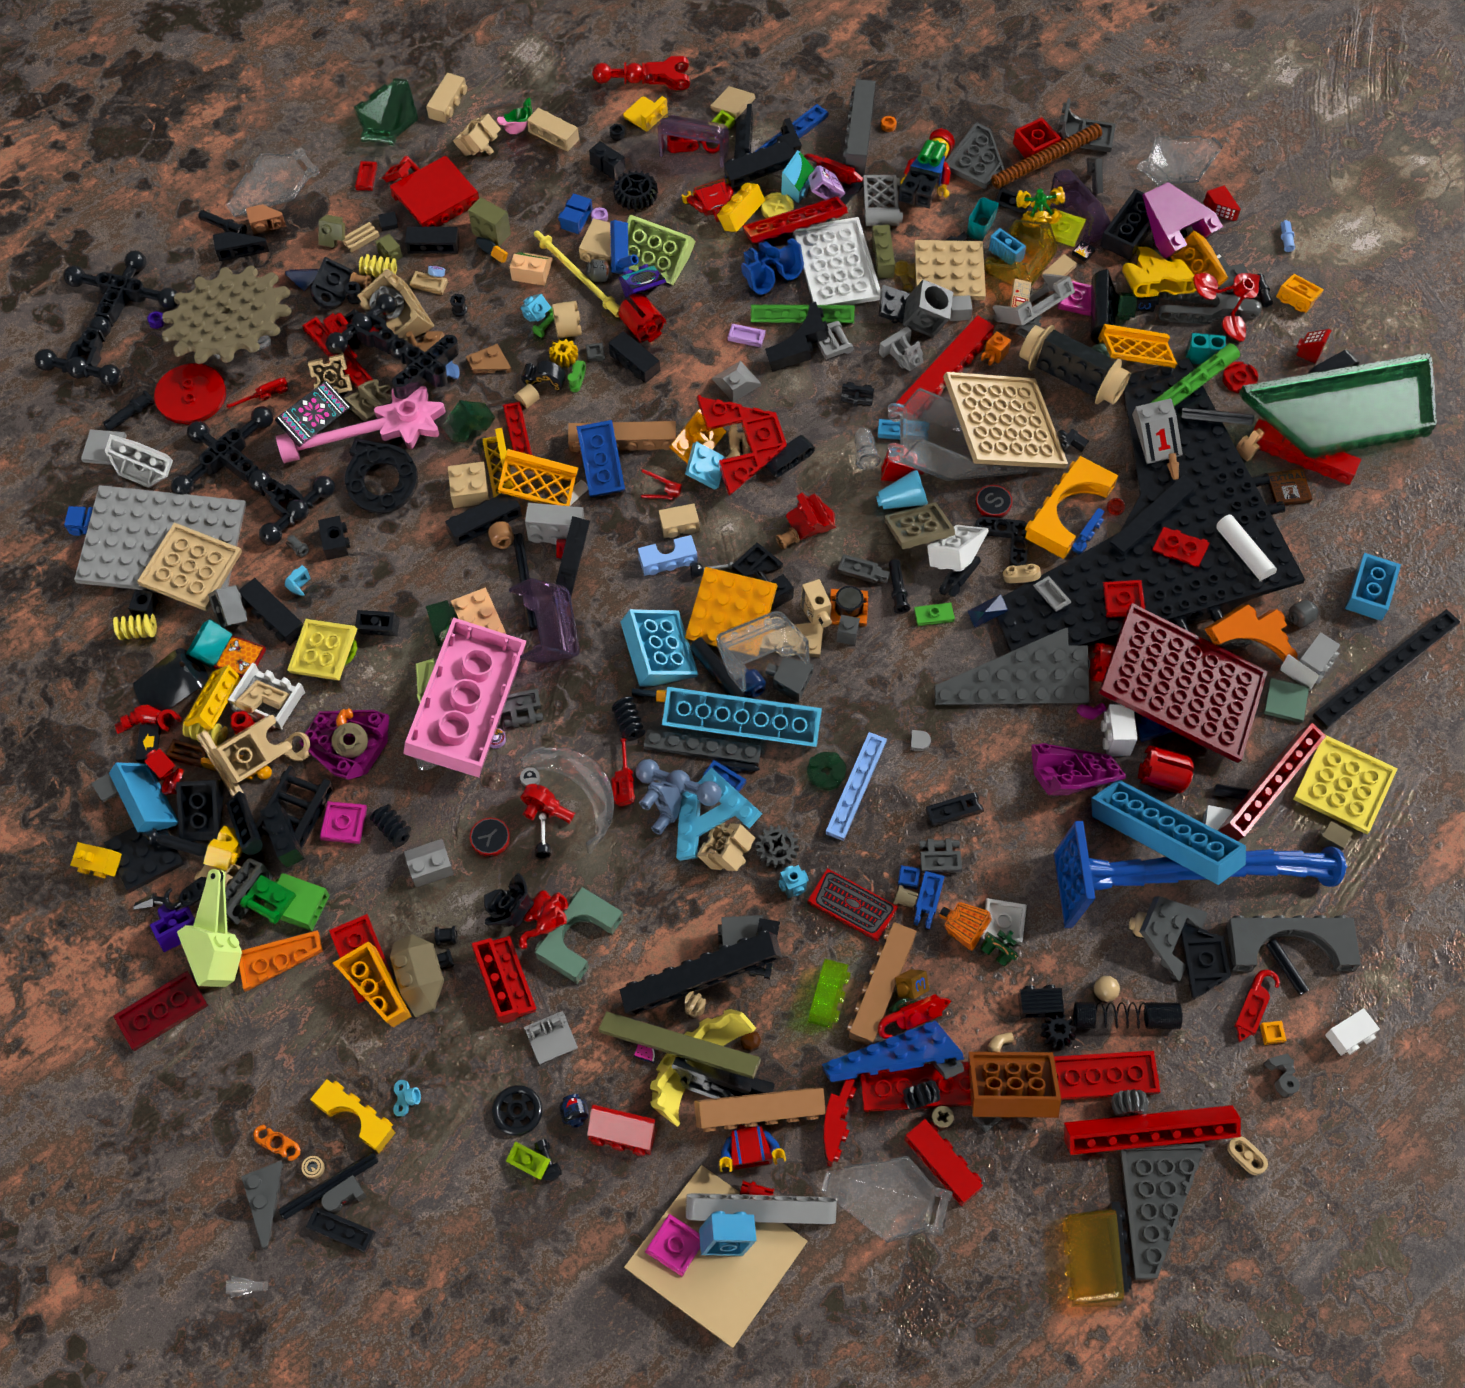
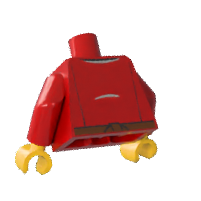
(710, 197)

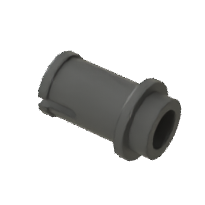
(301, 549)

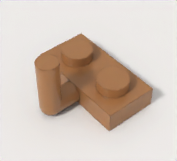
(429, 340)

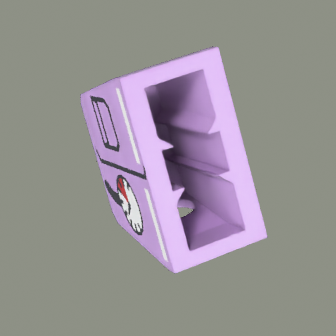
(822, 180)

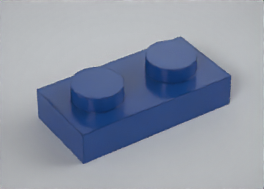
(731, 777)

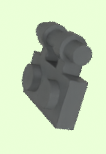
(522, 702)
(940, 861)

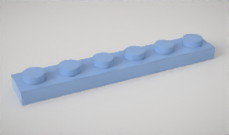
(856, 786)

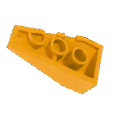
(1201, 257)

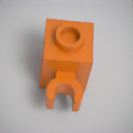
(996, 348)

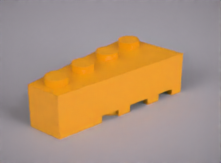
(372, 980)

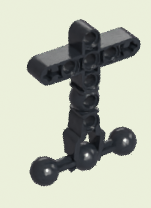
(420, 365)

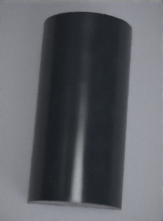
(1102, 303)

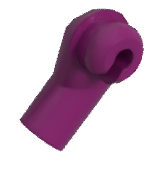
(1090, 712)

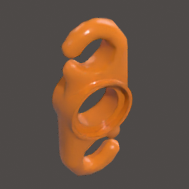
(286, 1142)

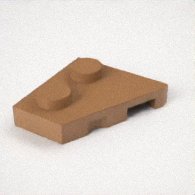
(488, 360)

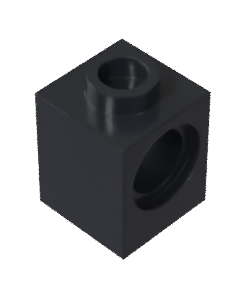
(139, 597)

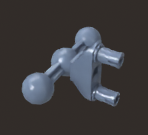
(668, 792)

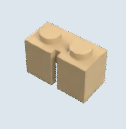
(679, 520)

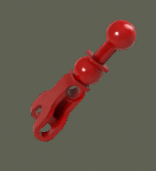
(656, 73)

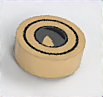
(313, 1167)

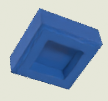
(909, 877)

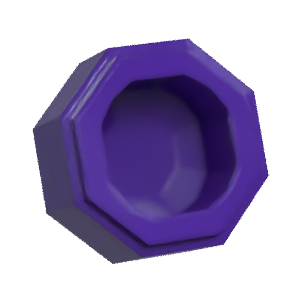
(155, 320)

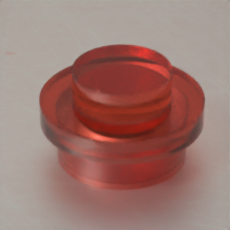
(1115, 506)

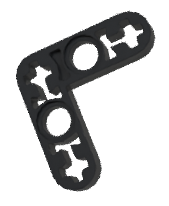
(1011, 532)

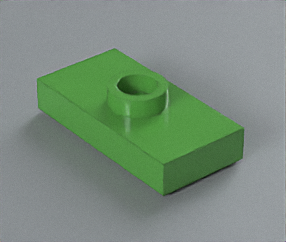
(934, 614)

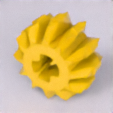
(563, 353)

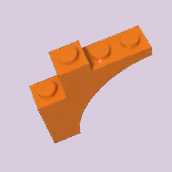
(1245, 625)

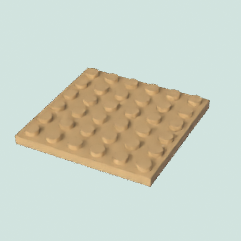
(1005, 420)

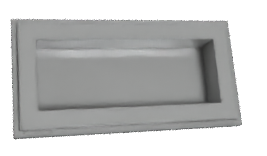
(1052, 593)

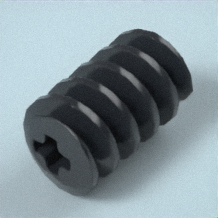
(628, 719)
(391, 825)

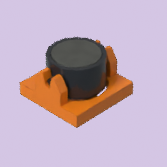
(849, 602)

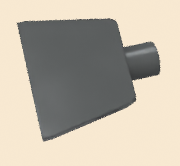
(790, 677)

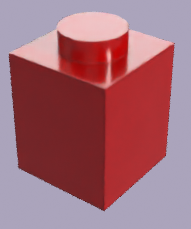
(160, 763)

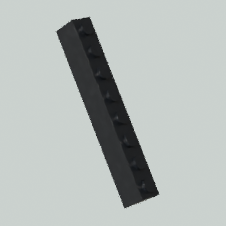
(701, 972)

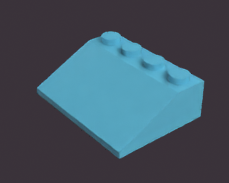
(658, 646)

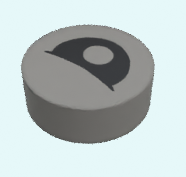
(529, 776)

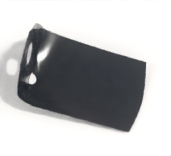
(169, 682)

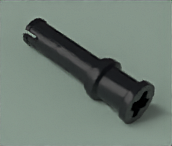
(227, 225)
(135, 406)
(898, 594)

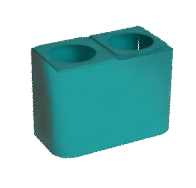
(984, 208)
(1203, 347)
(209, 643)

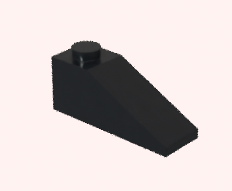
(236, 245)

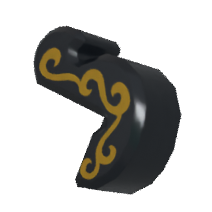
(543, 372)

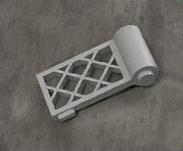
(882, 214)

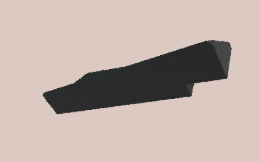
(717, 1082)

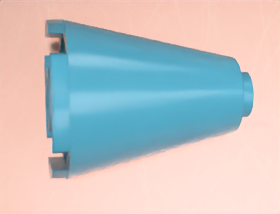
(903, 493)

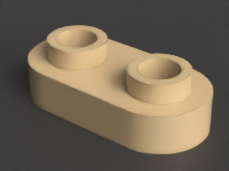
(1022, 573)
(1247, 1155)

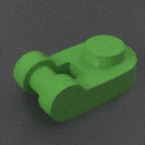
(577, 375)

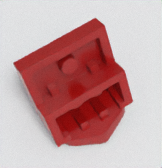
(811, 516)

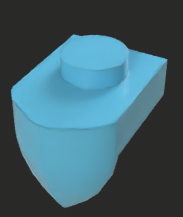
(296, 580)

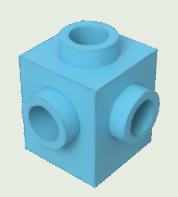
(535, 307)
(791, 886)

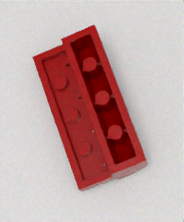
(504, 978)

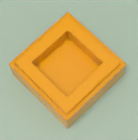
(1273, 1032)

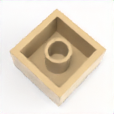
(468, 484)

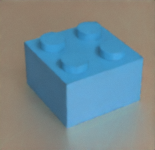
(727, 1234)

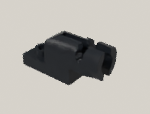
(790, 135)

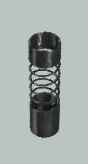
(1156, 1015)

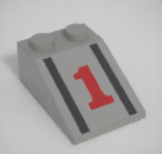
(1157, 430)

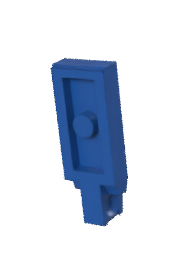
(1087, 533)

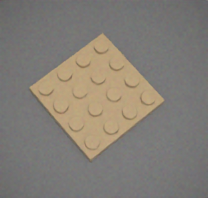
(952, 266)
(189, 566)

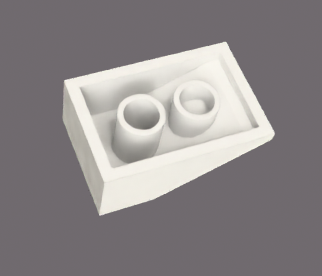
(957, 550)

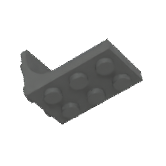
(1072, 124)

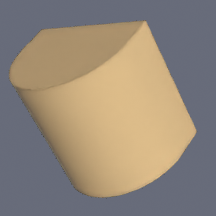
(527, 396)

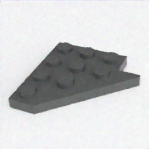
(976, 157)

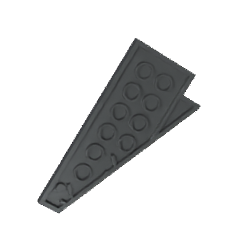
(1033, 674)

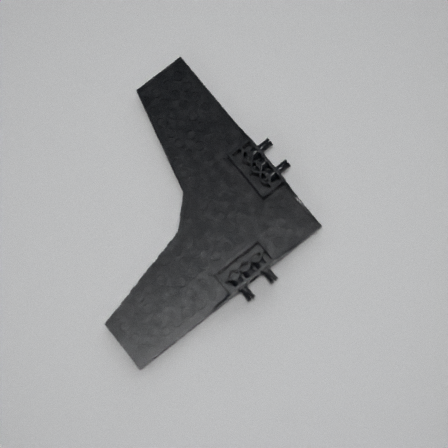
(1169, 585)

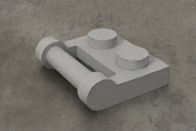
(830, 346)

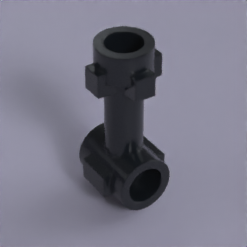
(552, 1171)

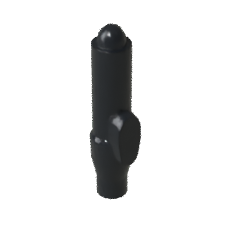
(738, 767)

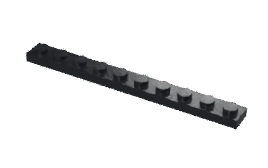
(1386, 669)

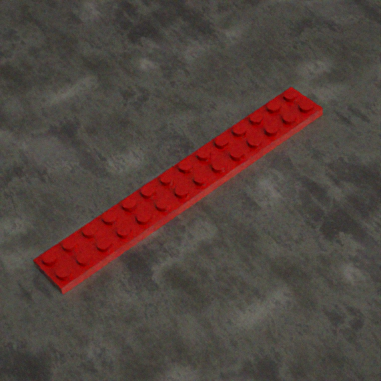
(1077, 1079)

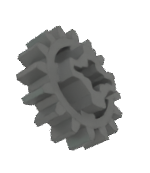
(781, 853)

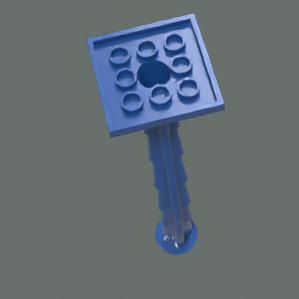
(1081, 876)

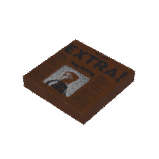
(1289, 487)

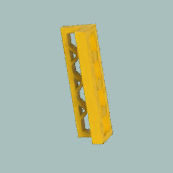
(502, 449)
(213, 698)

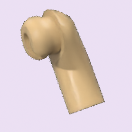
(999, 1040)

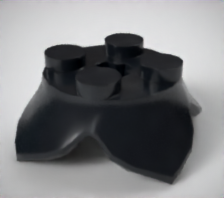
(508, 906)

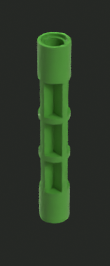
(1201, 375)

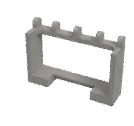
(1025, 312)

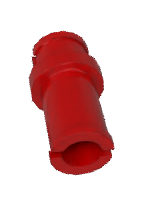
(754, 1189)

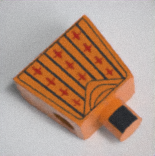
(966, 923)

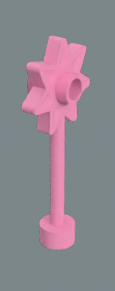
(402, 418)

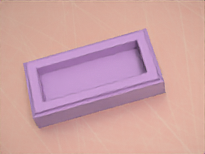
(746, 335)

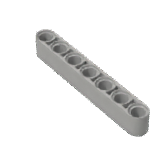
(764, 1207)

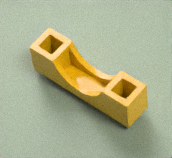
(333, 1100)

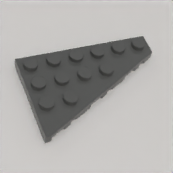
(1155, 1192)

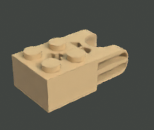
(255, 747)

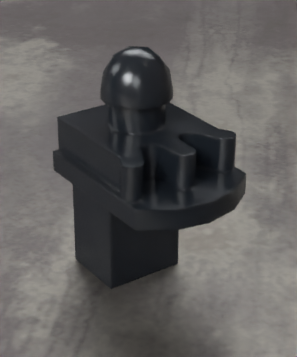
(1072, 438)

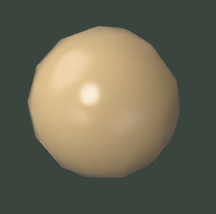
(1106, 988)

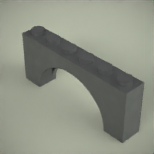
(1333, 935)

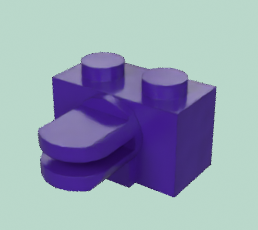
(168, 925)

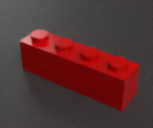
(943, 1162)

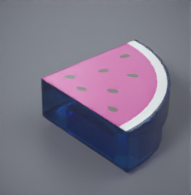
(645, 1053)

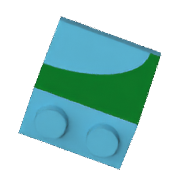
(795, 177)

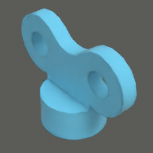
(405, 1097)

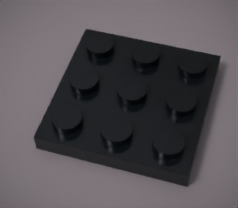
(142, 861)

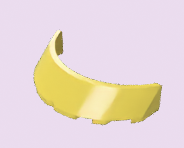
(667, 1086)

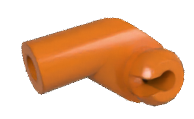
(343, 716)

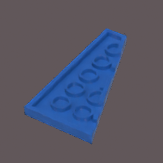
(896, 1053)

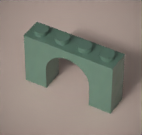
(583, 908)

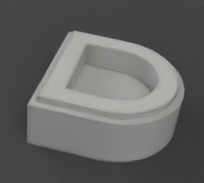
(920, 740)

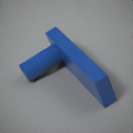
(619, 248)

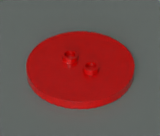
(190, 393)

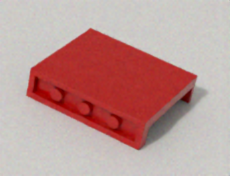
(435, 193)

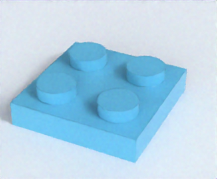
(704, 465)

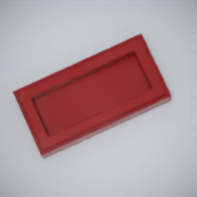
(366, 176)

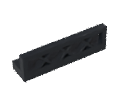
(744, 133)

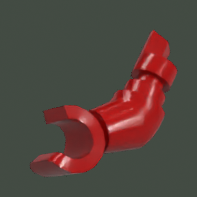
(146, 714)

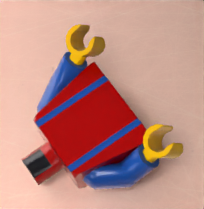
(749, 1149)

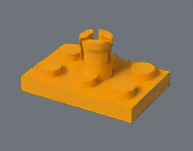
(695, 431)

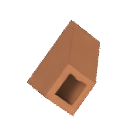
(264, 218)

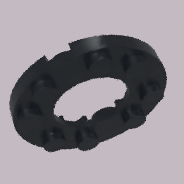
(376, 455)

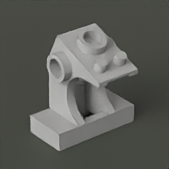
(899, 344)

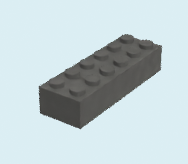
(860, 125)

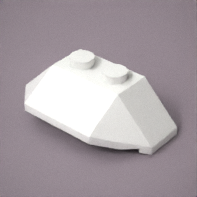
(137, 461)

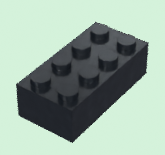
(1128, 227)

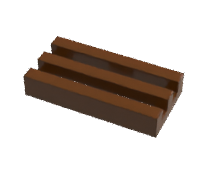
(170, 755)

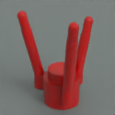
(672, 488)

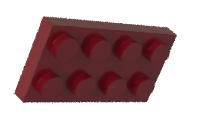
(160, 1010)

